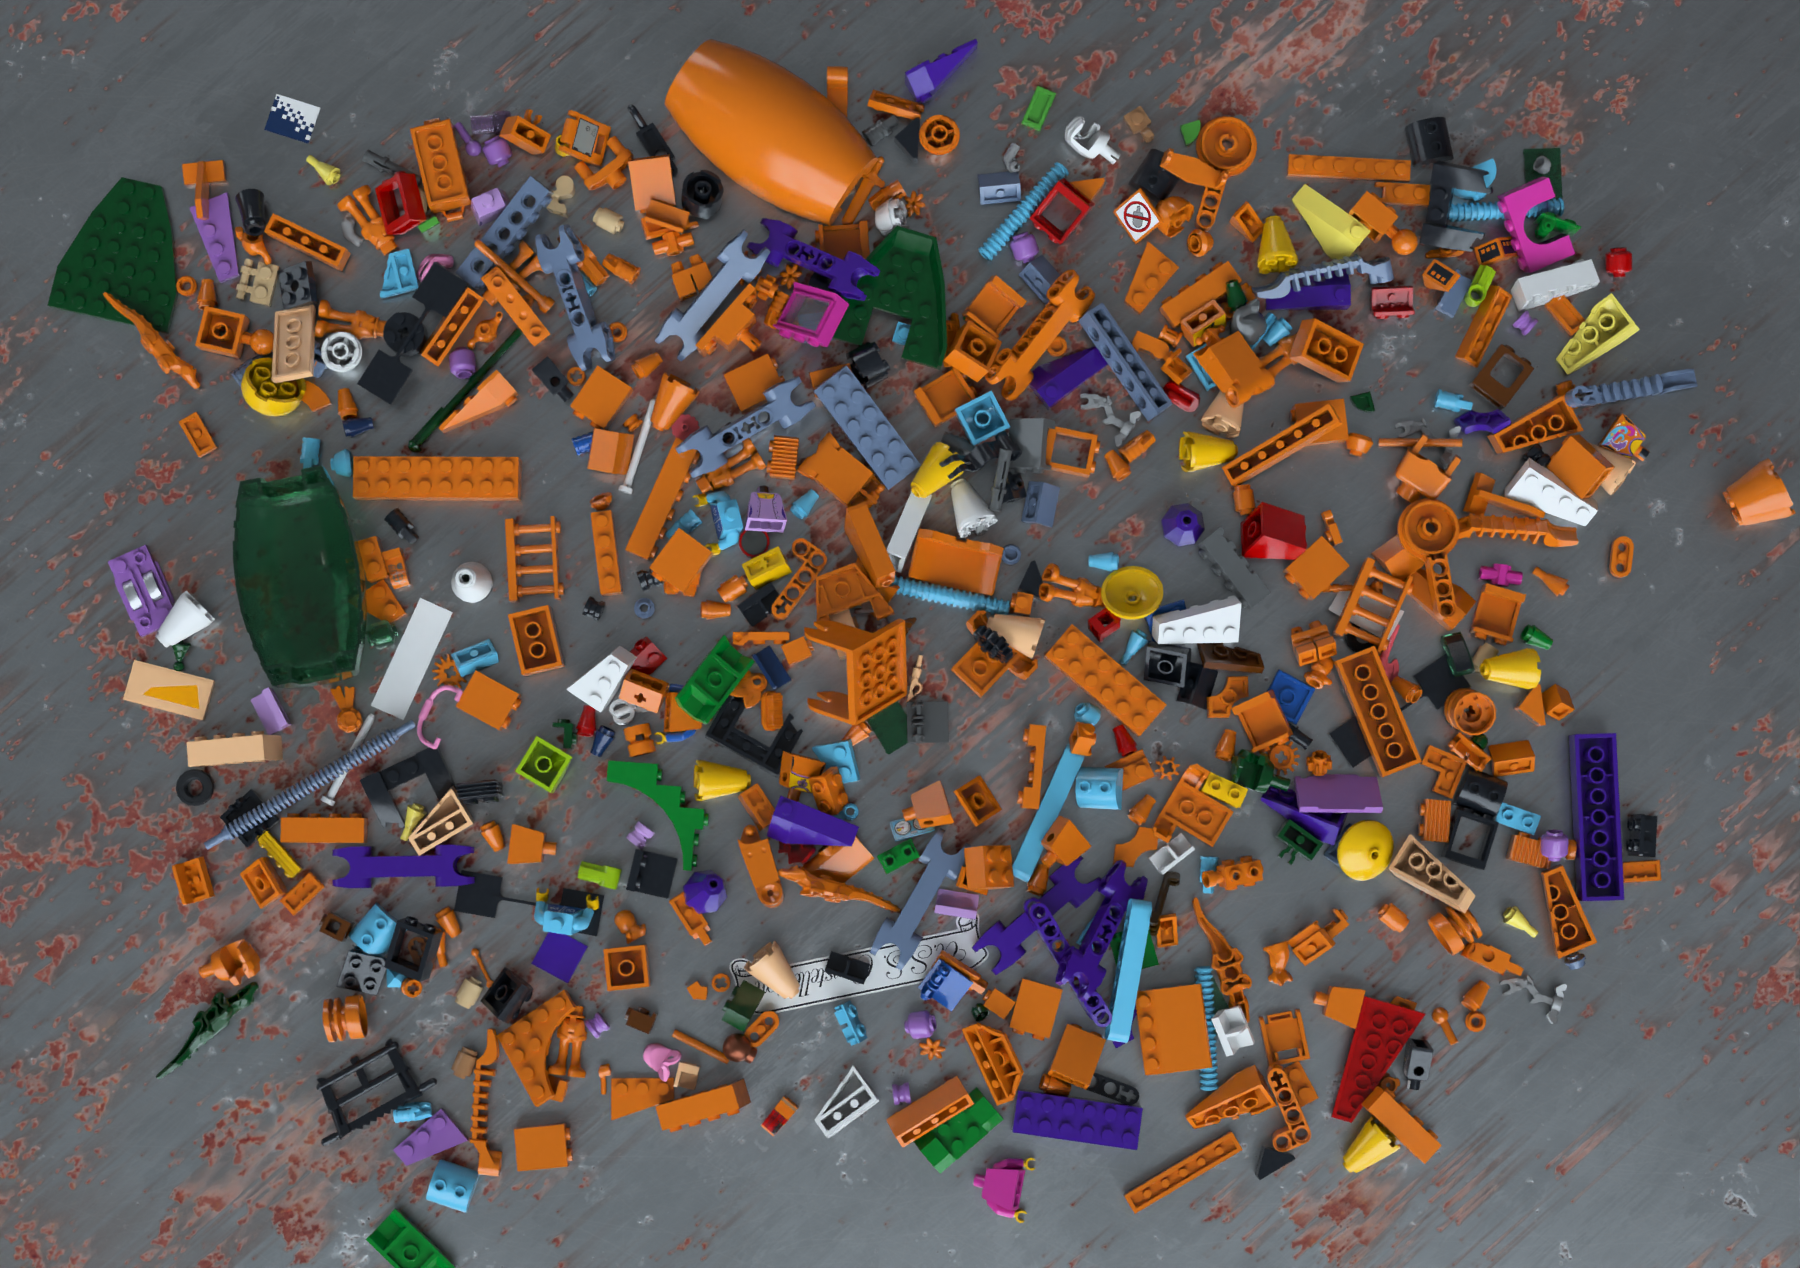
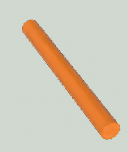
(1410, 442)

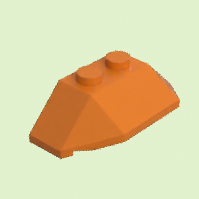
(996, 1060)

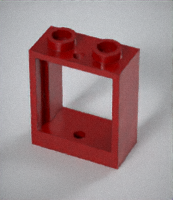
(1072, 195)
(411, 202)

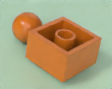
(1380, 221)
(236, 334)

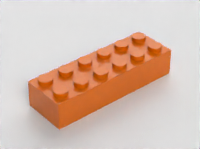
(1105, 680)
(1377, 711)

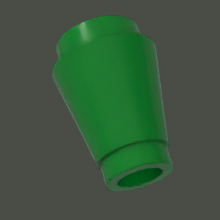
(1535, 637)

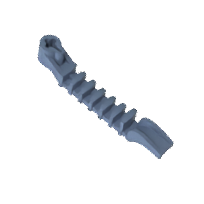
(1379, 271)
(1632, 389)

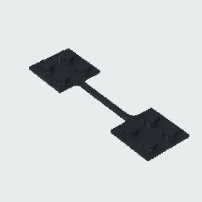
(386, 373)
(1436, 684)
(484, 895)

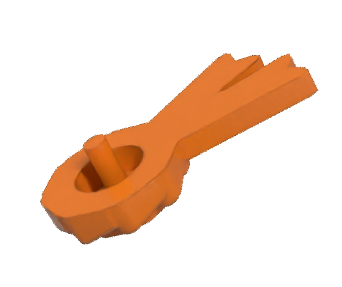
(349, 718)

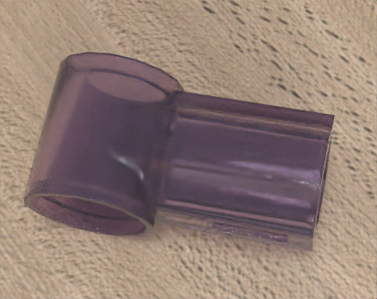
(489, 123)

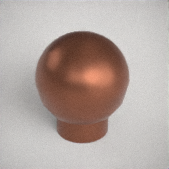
(738, 1048)

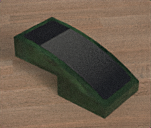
(1458, 654)

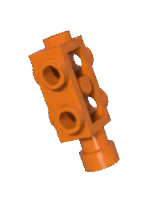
(1246, 872)

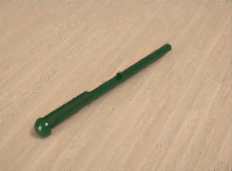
(442, 413)

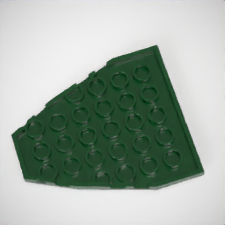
(122, 252)

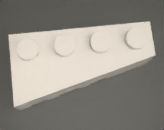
(1563, 280)
(1546, 492)
(1200, 624)

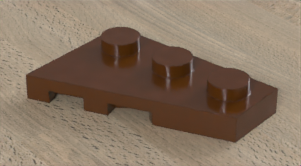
(1225, 658)

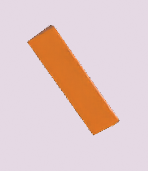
(1483, 326)

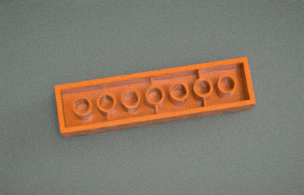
(437, 478)

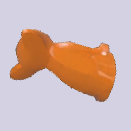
(1278, 958)

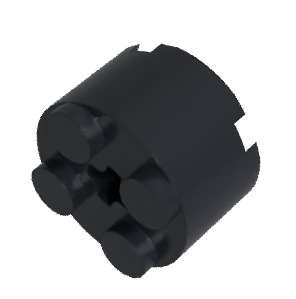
(702, 194)
(400, 324)
(868, 365)

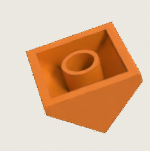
(610, 451)
(1396, 559)
(977, 800)
(263, 882)

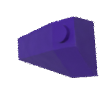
(929, 77)
(1062, 376)
(1321, 825)

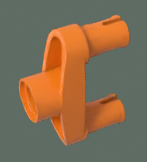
(610, 173)

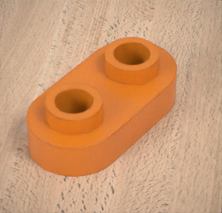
(1620, 557)
(761, 1028)

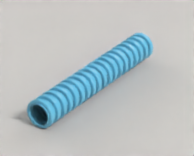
(1491, 210)
(1022, 212)
(951, 596)
(1208, 1074)

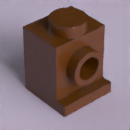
(327, 926)
(640, 1019)

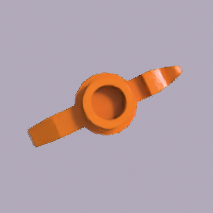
(1443, 253)

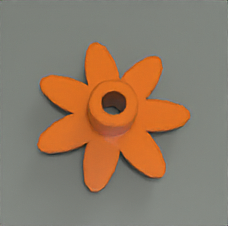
(914, 203)
(790, 276)
(932, 1048)

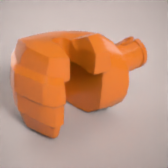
(232, 962)

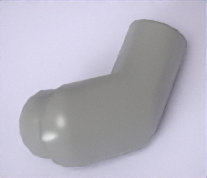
(1010, 160)
(348, 231)

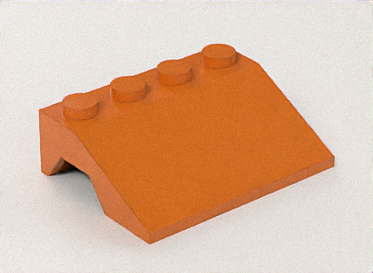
(1173, 1029)

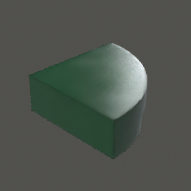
(1363, 402)

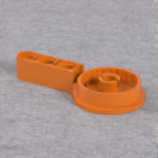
(1213, 153)
(1431, 547)

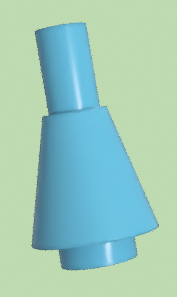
(1135, 643)

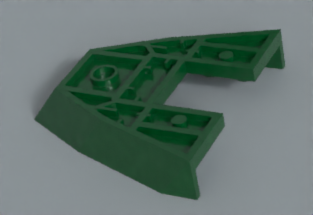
(907, 286)

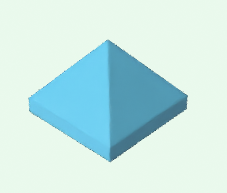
(394, 979)

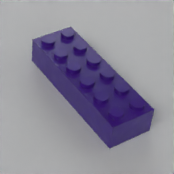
(1077, 1119)

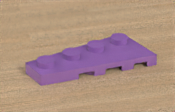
(219, 237)

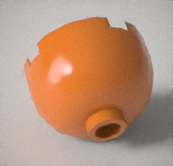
(1173, 213)

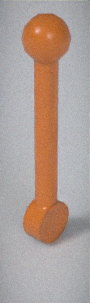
(475, 952)

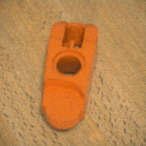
(1491, 958)

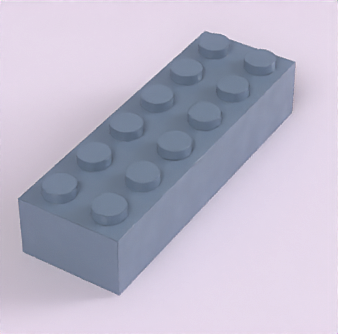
(866, 427)

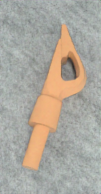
(915, 679)

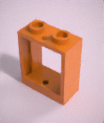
(1094, 448)

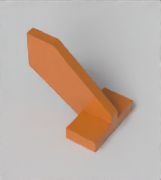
(202, 174)
(1481, 495)

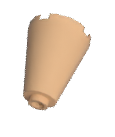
(1222, 417)
(1617, 476)
(1019, 631)
(774, 970)

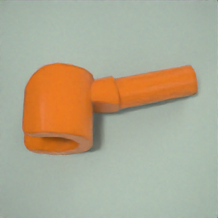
(604, 1070)

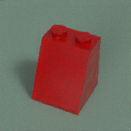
(1273, 533)

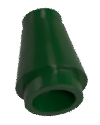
(1235, 295)

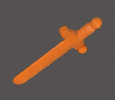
(863, 192)

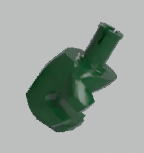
(1256, 772)

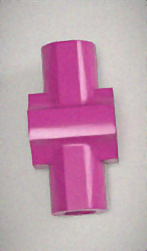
(1500, 575)

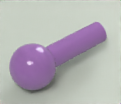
(472, 147)

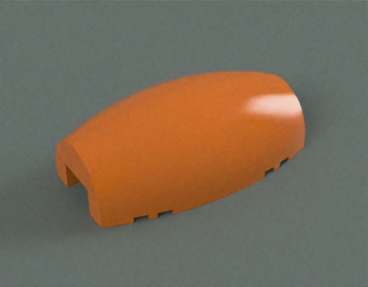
(769, 130)

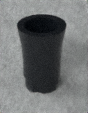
(252, 211)

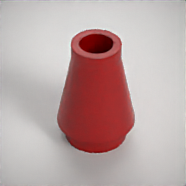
(587, 722)
(1124, 741)

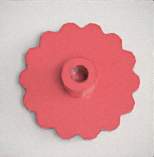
(684, 426)

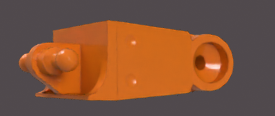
(1232, 366)
(841, 474)
(761, 867)

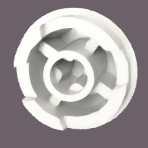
(889, 215)
(341, 351)

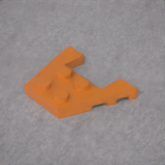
(846, 589)

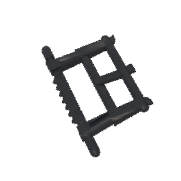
(334, 1105)

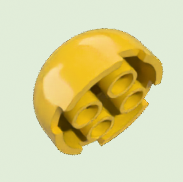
(265, 395)

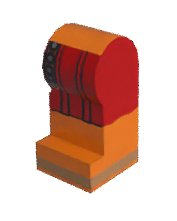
(779, 1115)

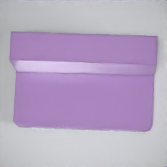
(270, 711)
(956, 904)

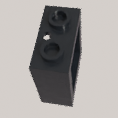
(1485, 819)
(408, 968)

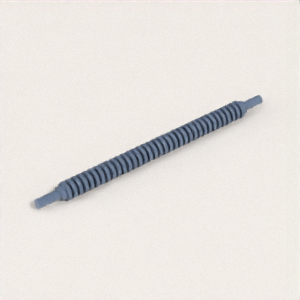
(239, 826)

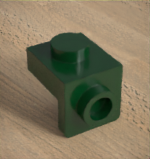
(570, 736)

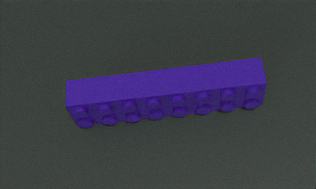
(1596, 817)

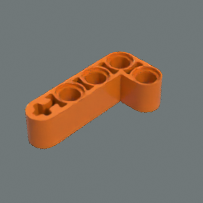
(838, 87)
(795, 583)
(1285, 1105)

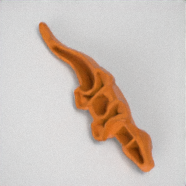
(155, 344)
(832, 890)
(1226, 962)

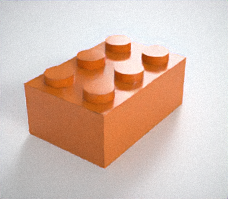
(1326, 350)
(536, 640)

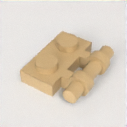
(263, 285)

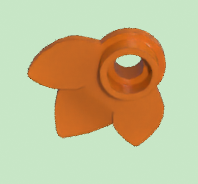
(748, 690)

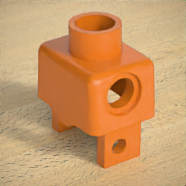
(1422, 475)

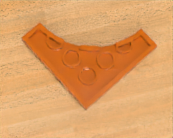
(529, 1043)

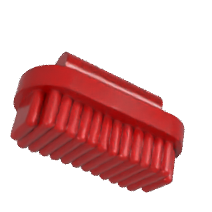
(1182, 396)

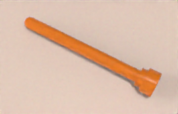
(543, 301)

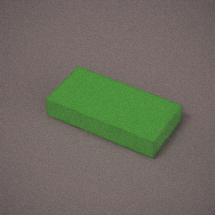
(1038, 108)

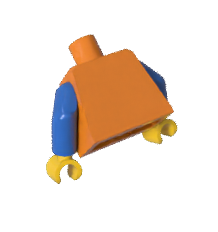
(676, 721)

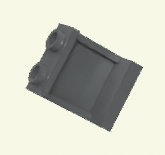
(1031, 438)

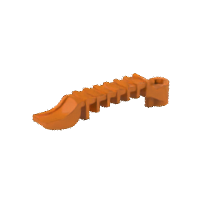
(1553, 535)
(489, 1160)

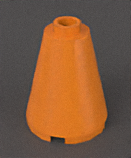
(671, 401)

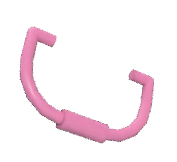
(426, 709)

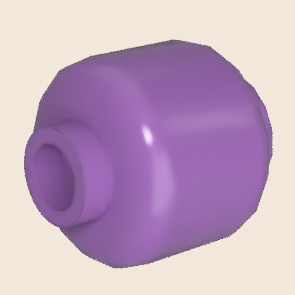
(497, 151)
(1024, 247)
(462, 362)
(1554, 845)
(920, 1024)

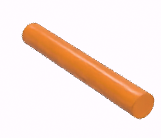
(700, 1046)

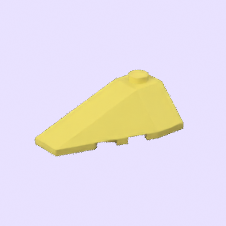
(1332, 226)
(1600, 332)

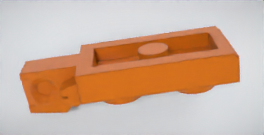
(759, 637)
(693, 922)
(978, 985)

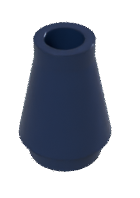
(356, 426)
(602, 739)

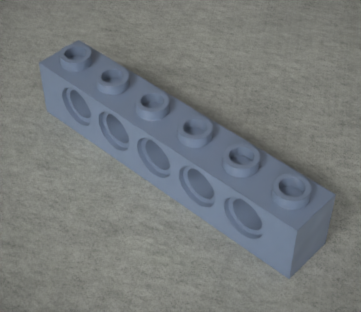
(506, 220)
(1125, 362)

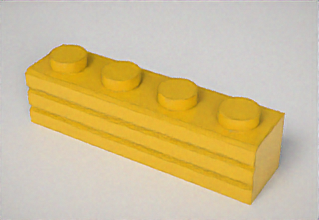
(280, 854)

